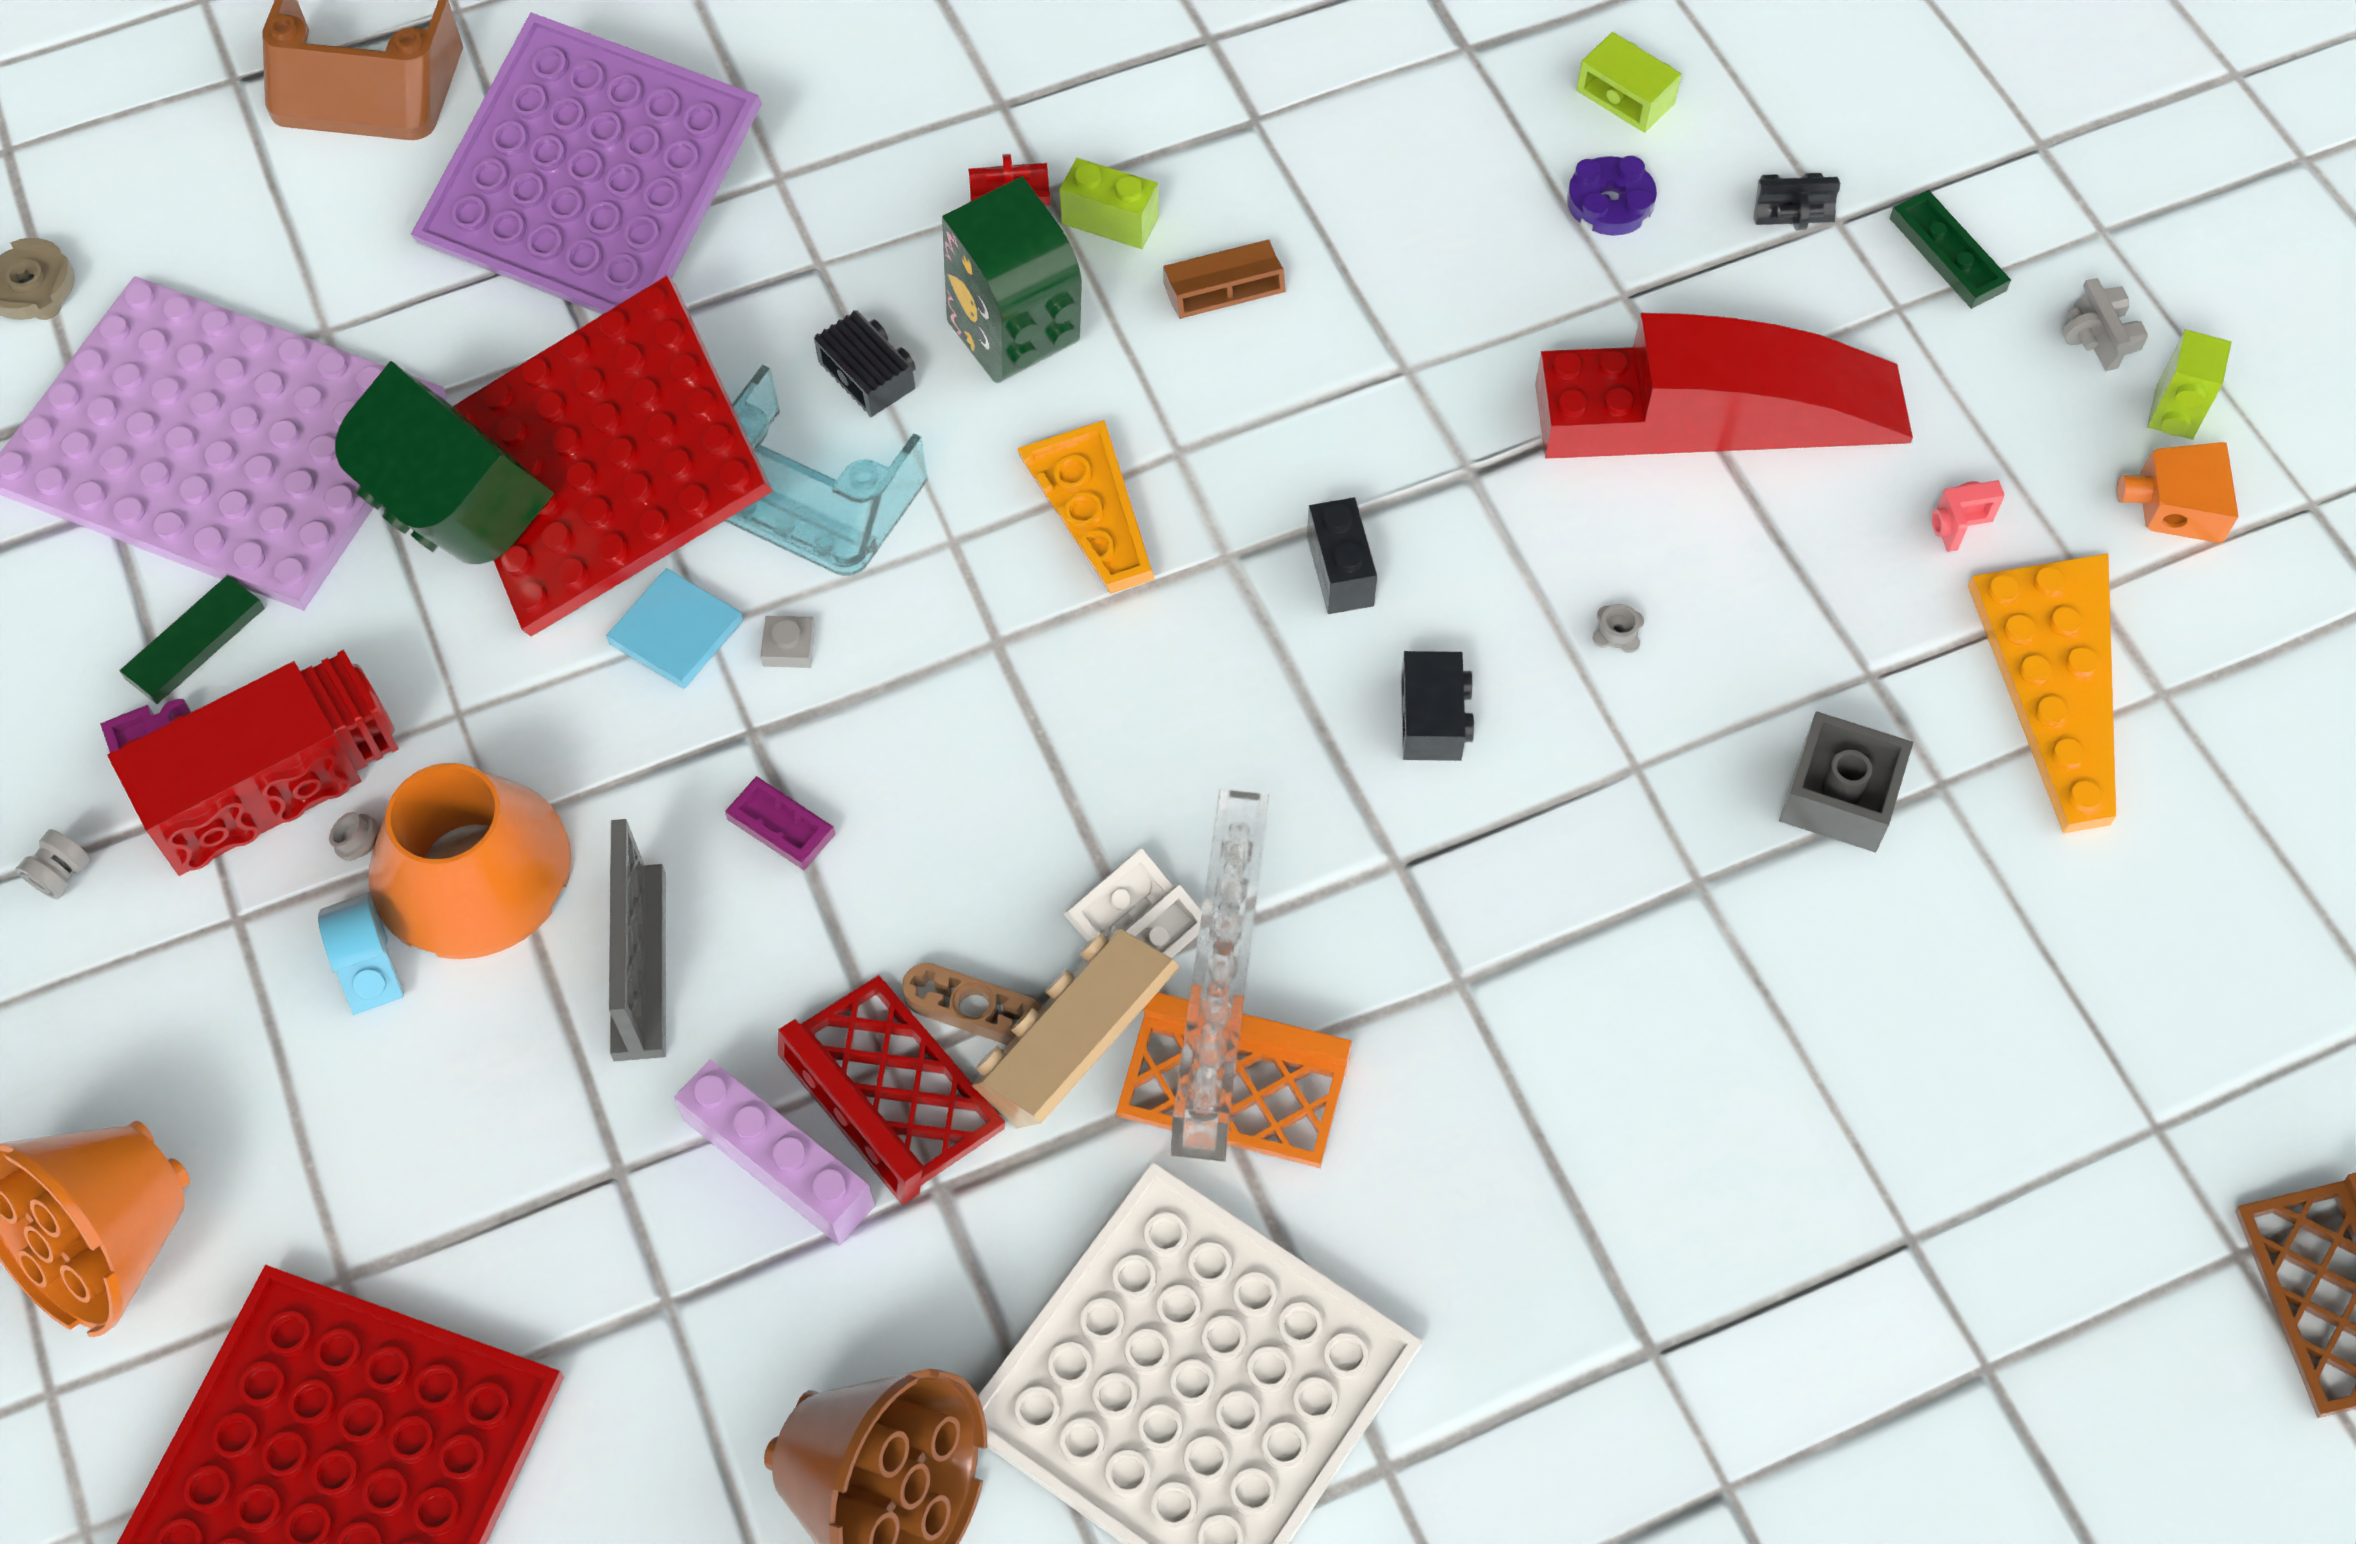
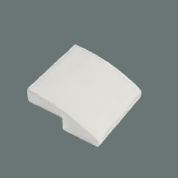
(1141, 903)

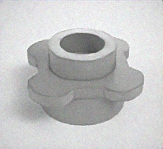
(1621, 617)

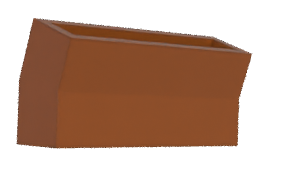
(1223, 279)

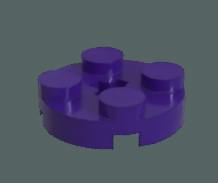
(1614, 174)

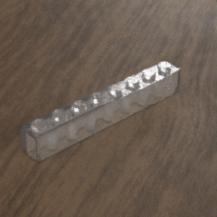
(1220, 978)

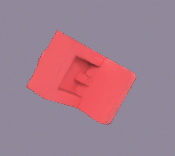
(1965, 506)

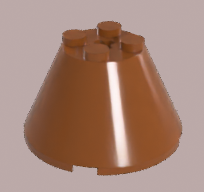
(883, 1460)

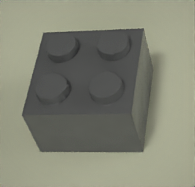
(1846, 781)

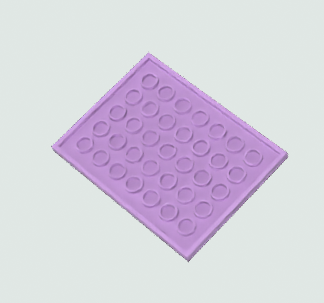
(200, 442)

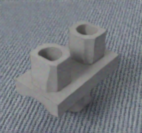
(2098, 327)

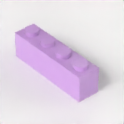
(775, 1152)

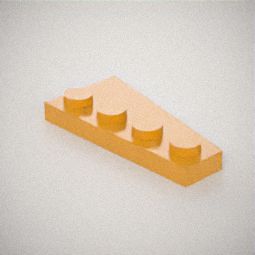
(1091, 498)

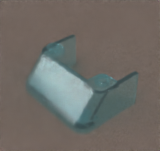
(819, 517)

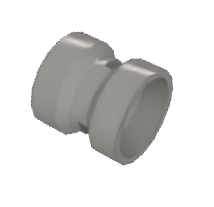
(53, 864)

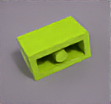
(1628, 82)
(1109, 203)
(2189, 384)

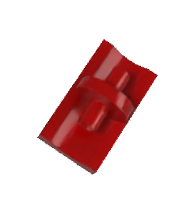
(990, 178)

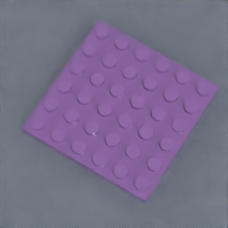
(586, 167)

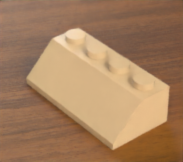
(1072, 1027)

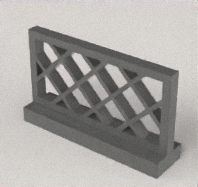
(636, 951)

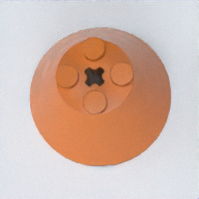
(86, 1219)

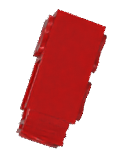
(253, 759)

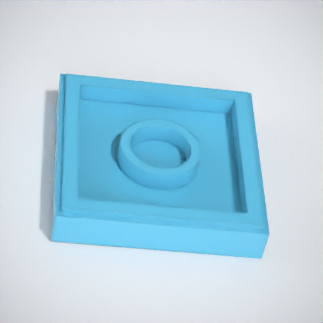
(674, 628)

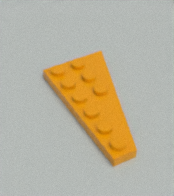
(2056, 661)

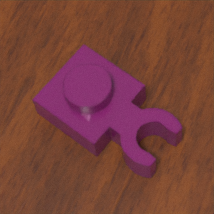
(140, 723)

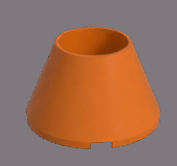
(482, 896)

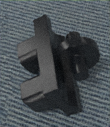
(1796, 200)

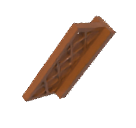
(2345, 1196)

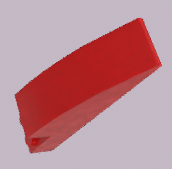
(1716, 388)

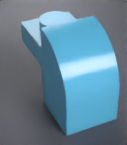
(359, 953)

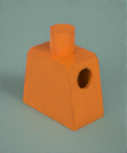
(2185, 491)

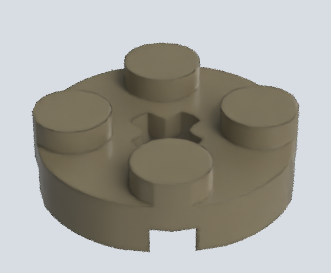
(47, 289)

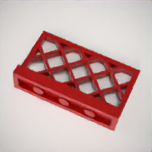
(848, 1102)

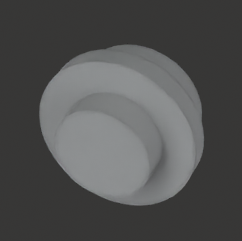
(353, 835)

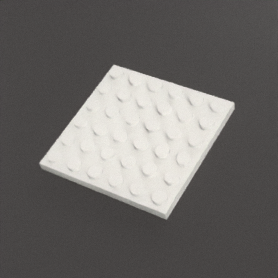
(1192, 1378)

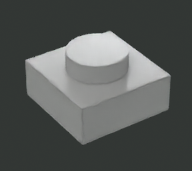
(787, 641)

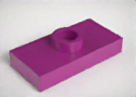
(780, 823)

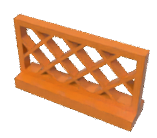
(1260, 1040)

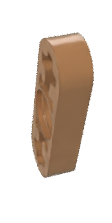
(944, 979)

